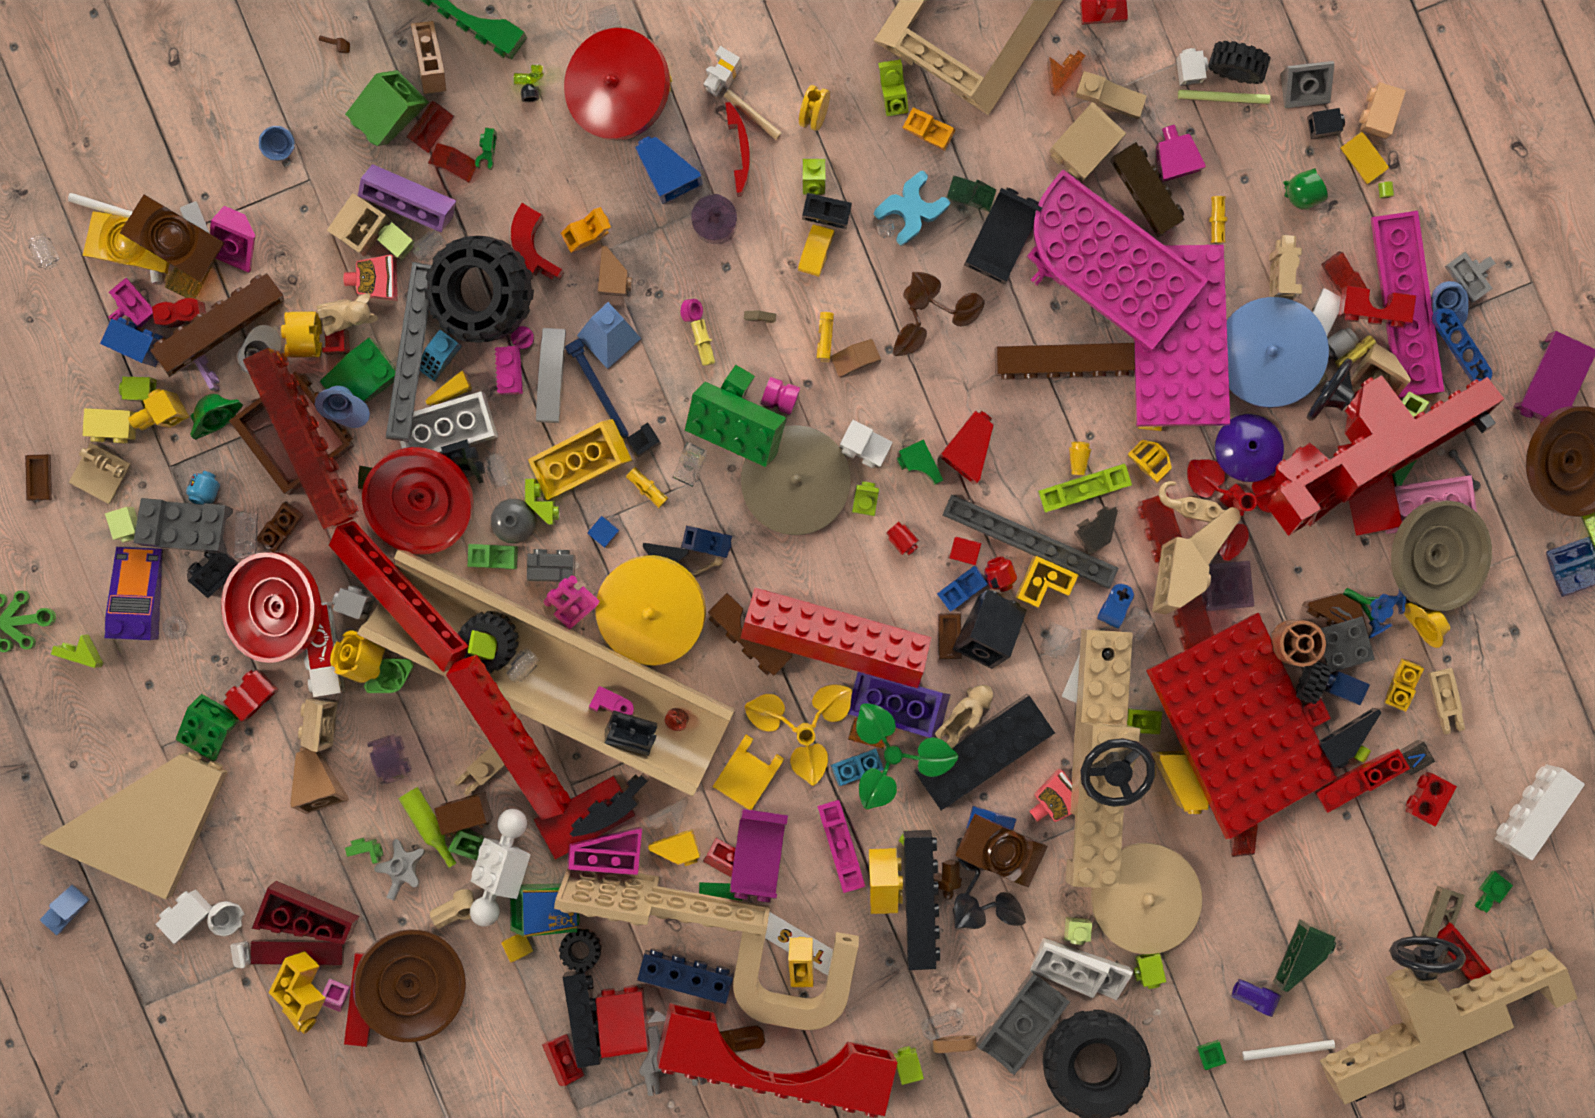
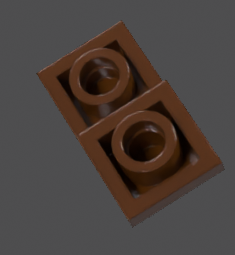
(279, 527)

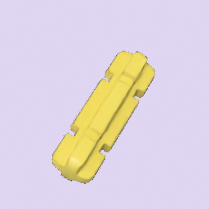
(1359, 350)

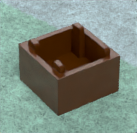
(463, 813)

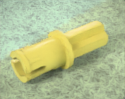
(703, 342)

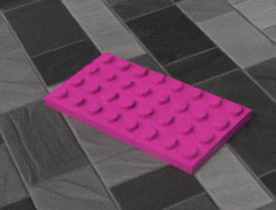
(1188, 369)

